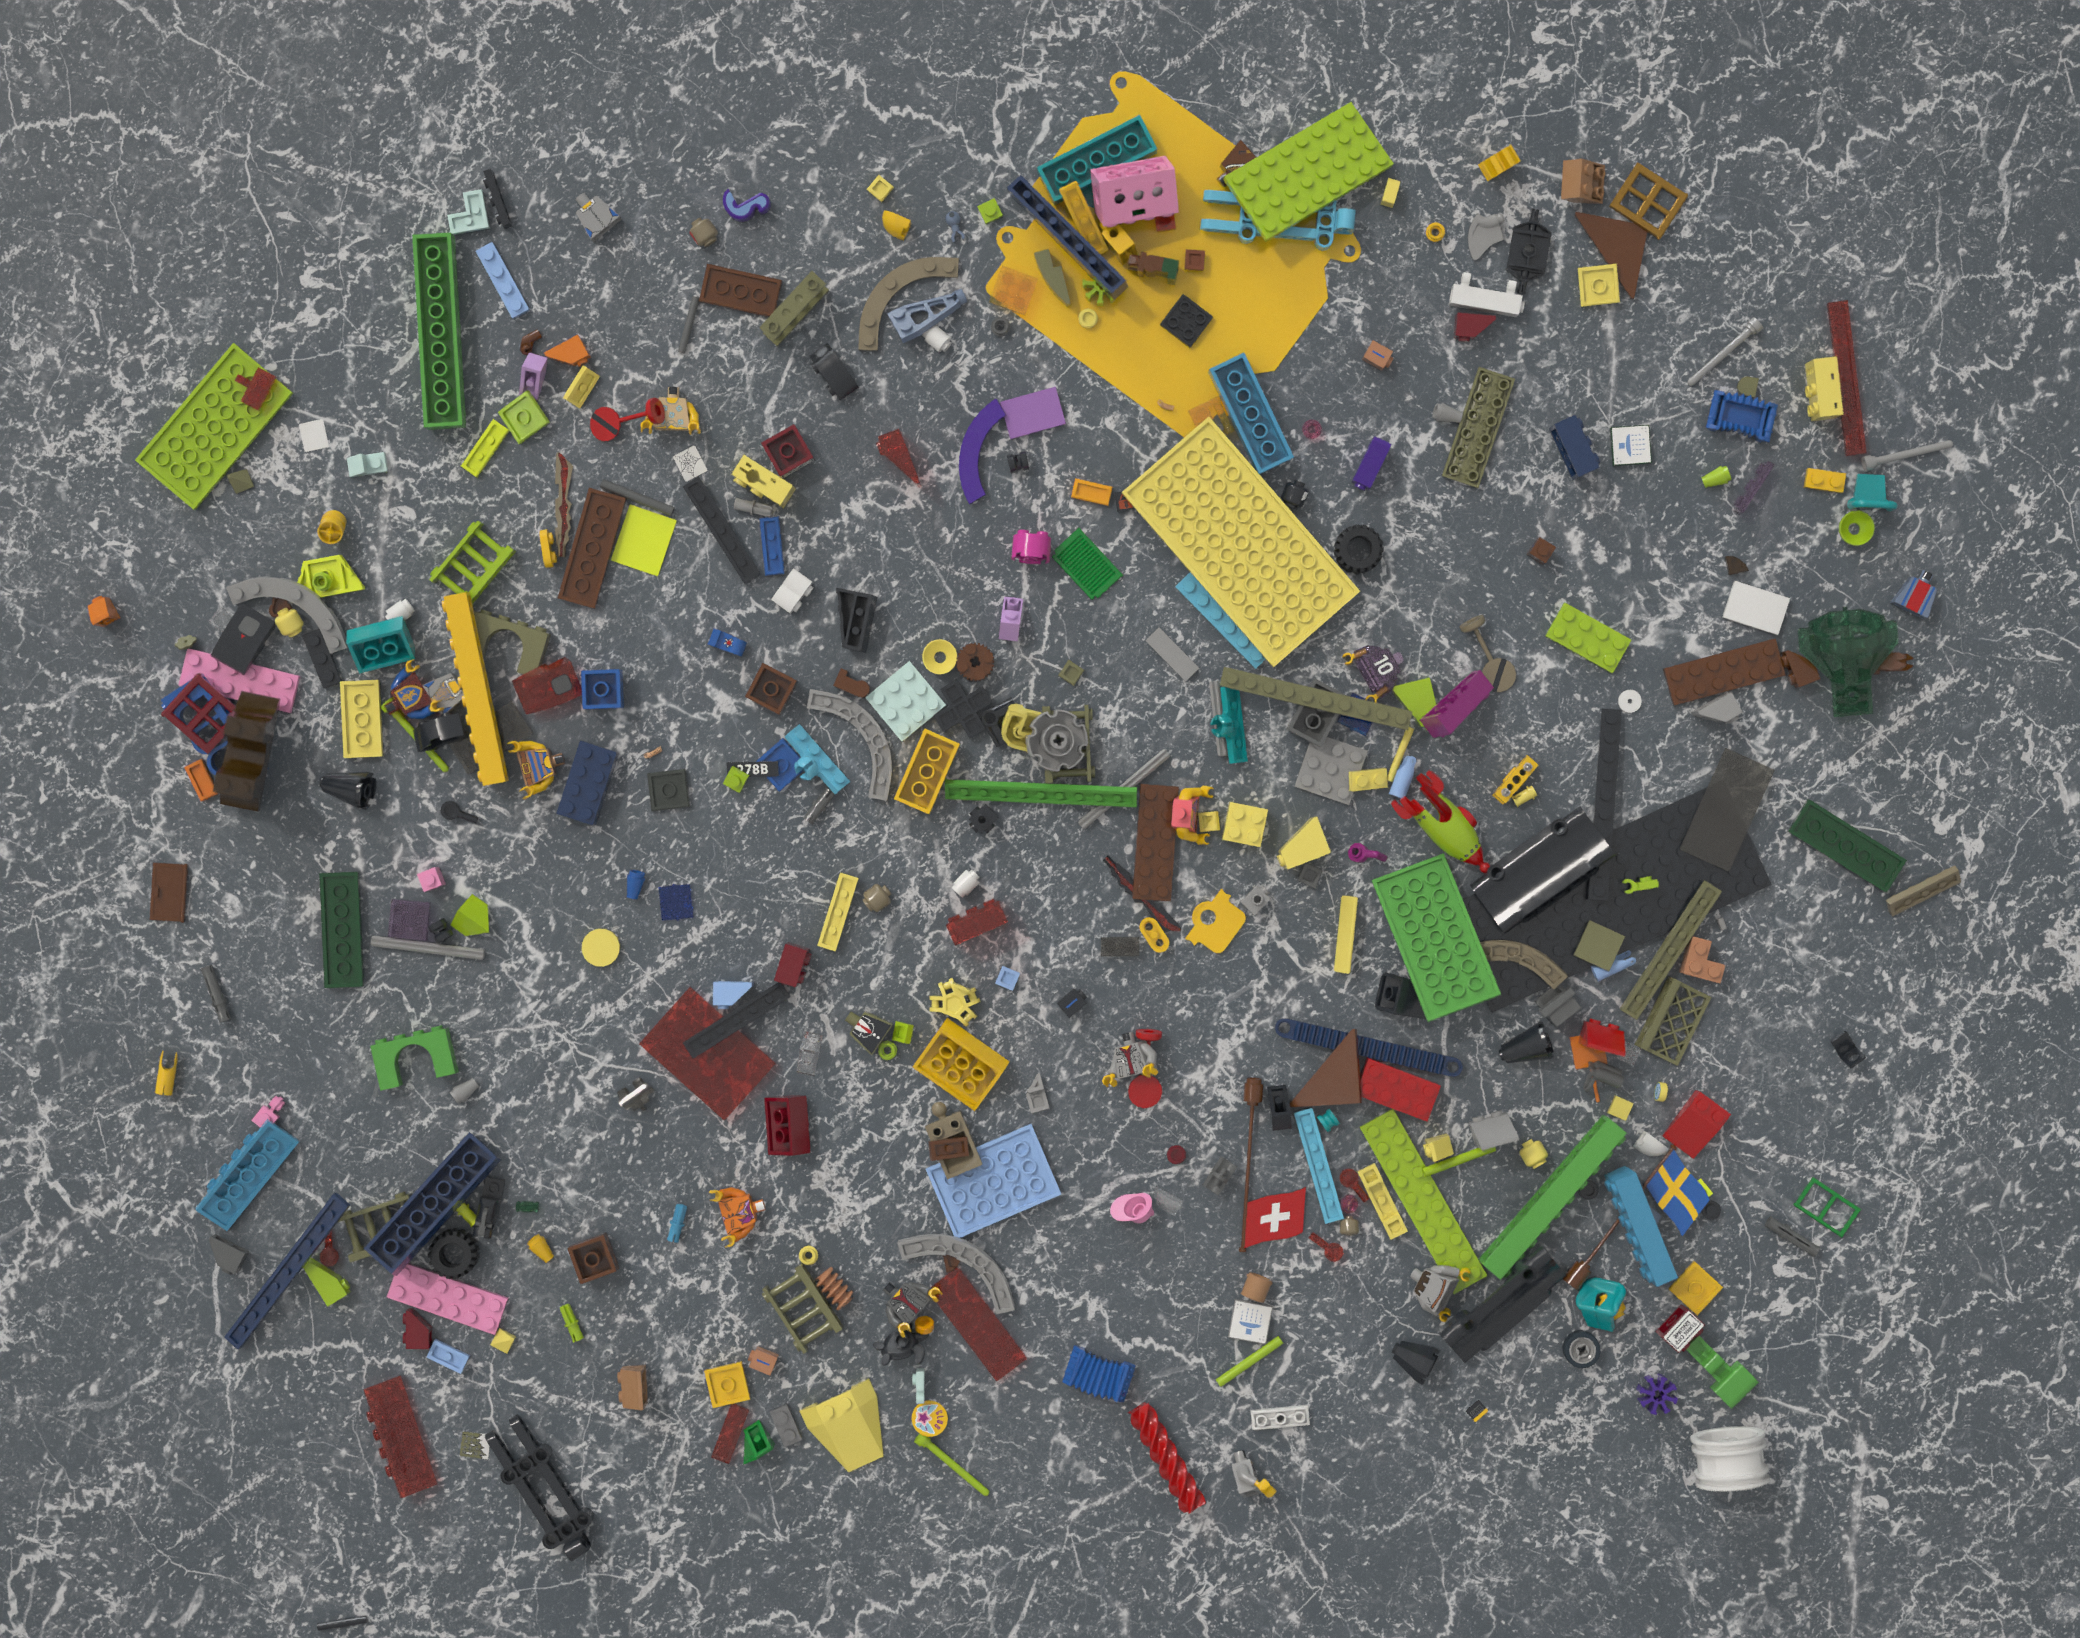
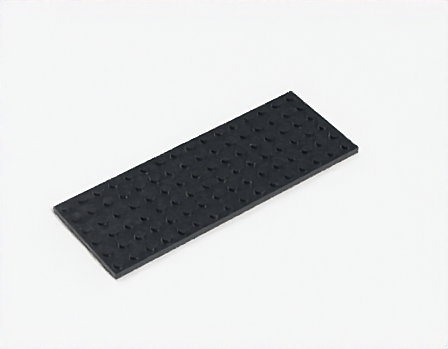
(1642, 850)

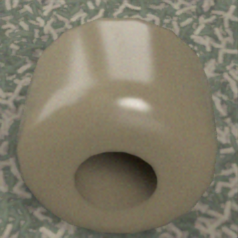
(1349, 1226)

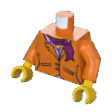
(737, 1212)

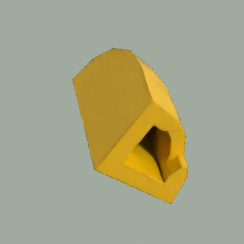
(896, 224)

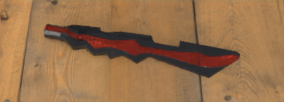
(1165, 921)

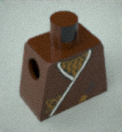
(1236, 158)

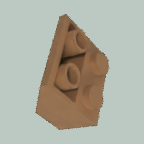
(1583, 181)

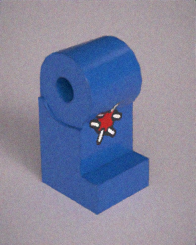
(727, 642)

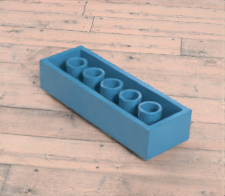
(1250, 413)
(1640, 1226)

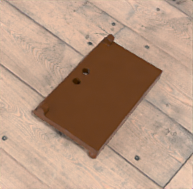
(168, 899)

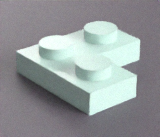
(475, 216)

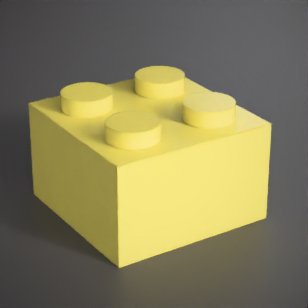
(1244, 824)

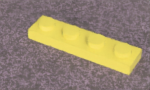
(838, 911)

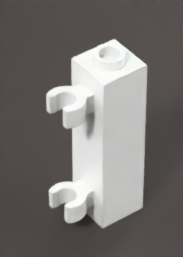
(1486, 300)

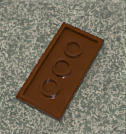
(740, 290)

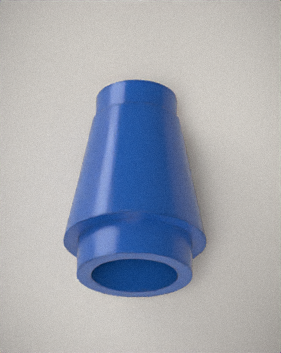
(635, 882)

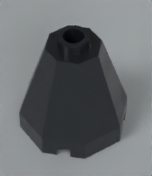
(1416, 1359)

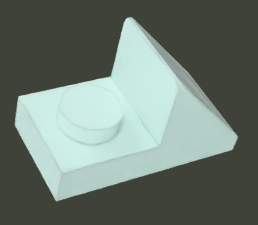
(367, 464)

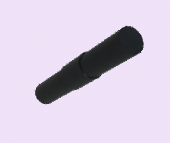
(342, 1623)

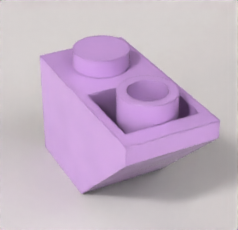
(1010, 619)

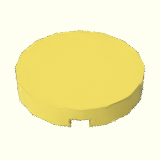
(601, 947)

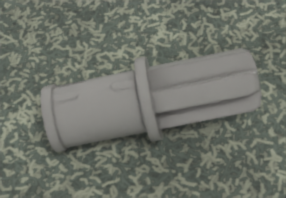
(753, 507)

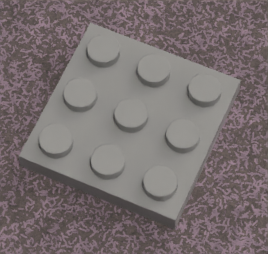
(1328, 767)

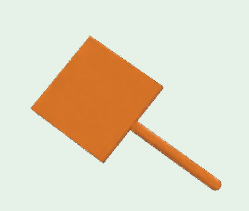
(1583, 1055)

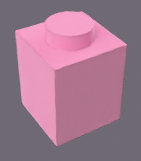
(431, 879)

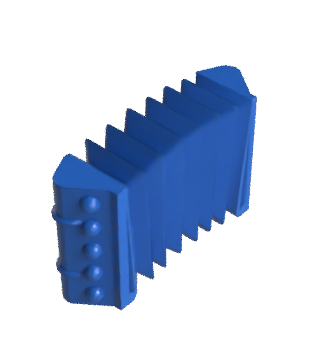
(1742, 415)
(1098, 1375)

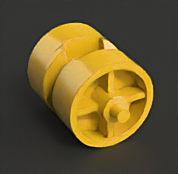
(331, 527)

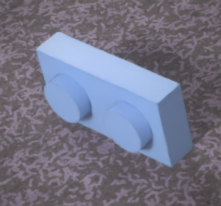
(448, 1356)

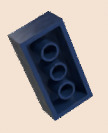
(587, 783)

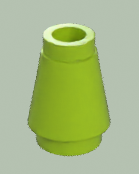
(1717, 477)

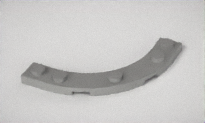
(300, 596)
(868, 728)
(969, 1254)

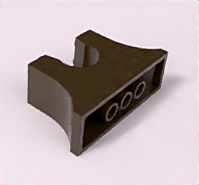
(248, 751)

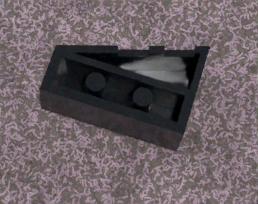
(856, 618)

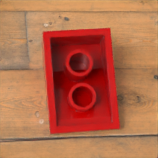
(1602, 1037)
(1696, 1124)

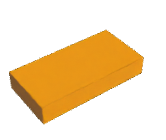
(1091, 492)

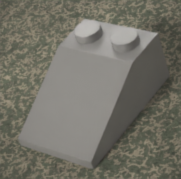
(1492, 1130)

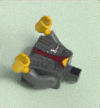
(907, 1303)

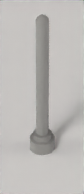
(1753, 327)
(1870, 462)

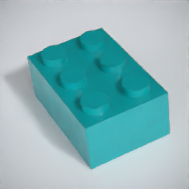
(380, 644)

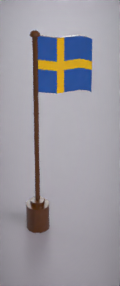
(1674, 1192)

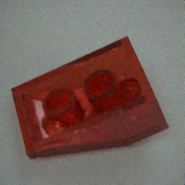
(896, 452)

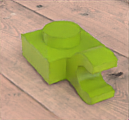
(1645, 883)

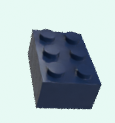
(1574, 447)

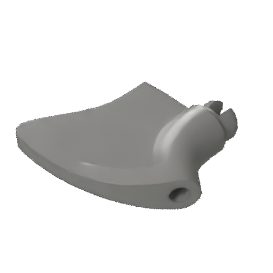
(1484, 233)

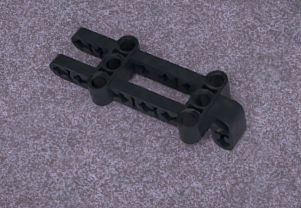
(575, 1542)

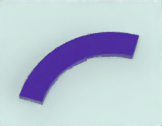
(971, 449)

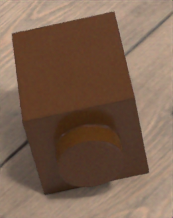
(1541, 550)

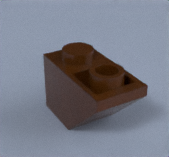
(1800, 669)

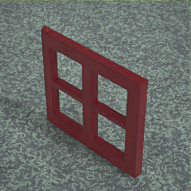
(202, 714)

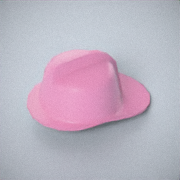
(1132, 1208)

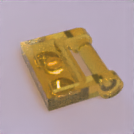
(1201, 412)

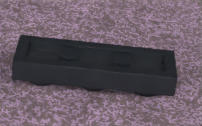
(496, 199)
(322, 659)

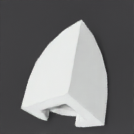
(1649, 1145)

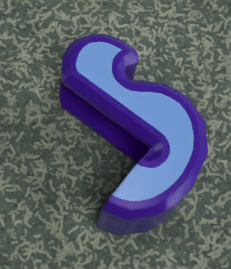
(747, 209)

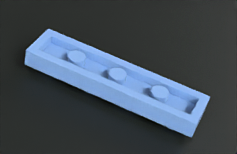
(502, 280)

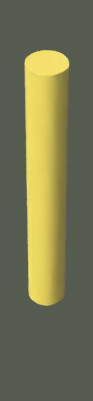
(1400, 753)

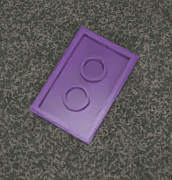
(1033, 413)

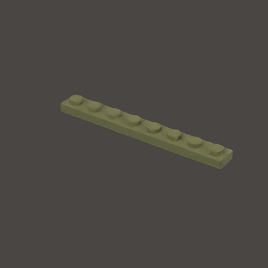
(1670, 950)

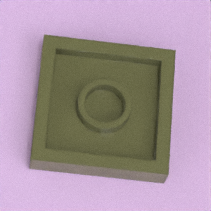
(1599, 946)

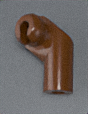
(528, 340)

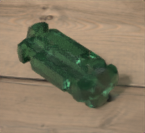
(527, 1206)

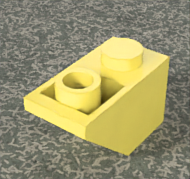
(1438, 1147)

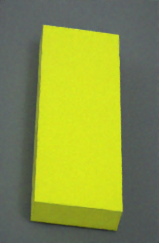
(485, 448)

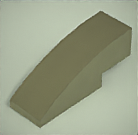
(1052, 276)

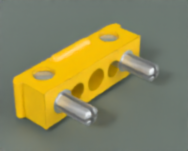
(1503, 794)

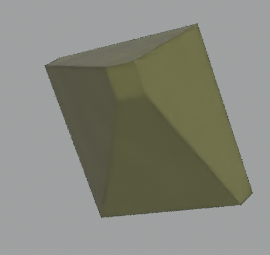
(240, 481)

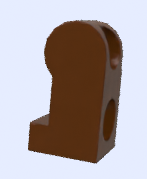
(857, 688)

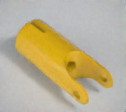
(165, 1078)

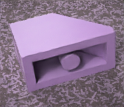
(533, 374)

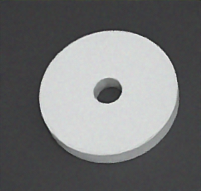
(1623, 701)

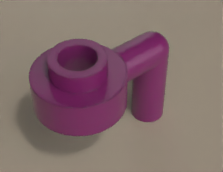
(1364, 853)

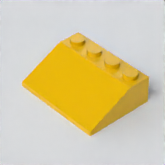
(961, 1064)

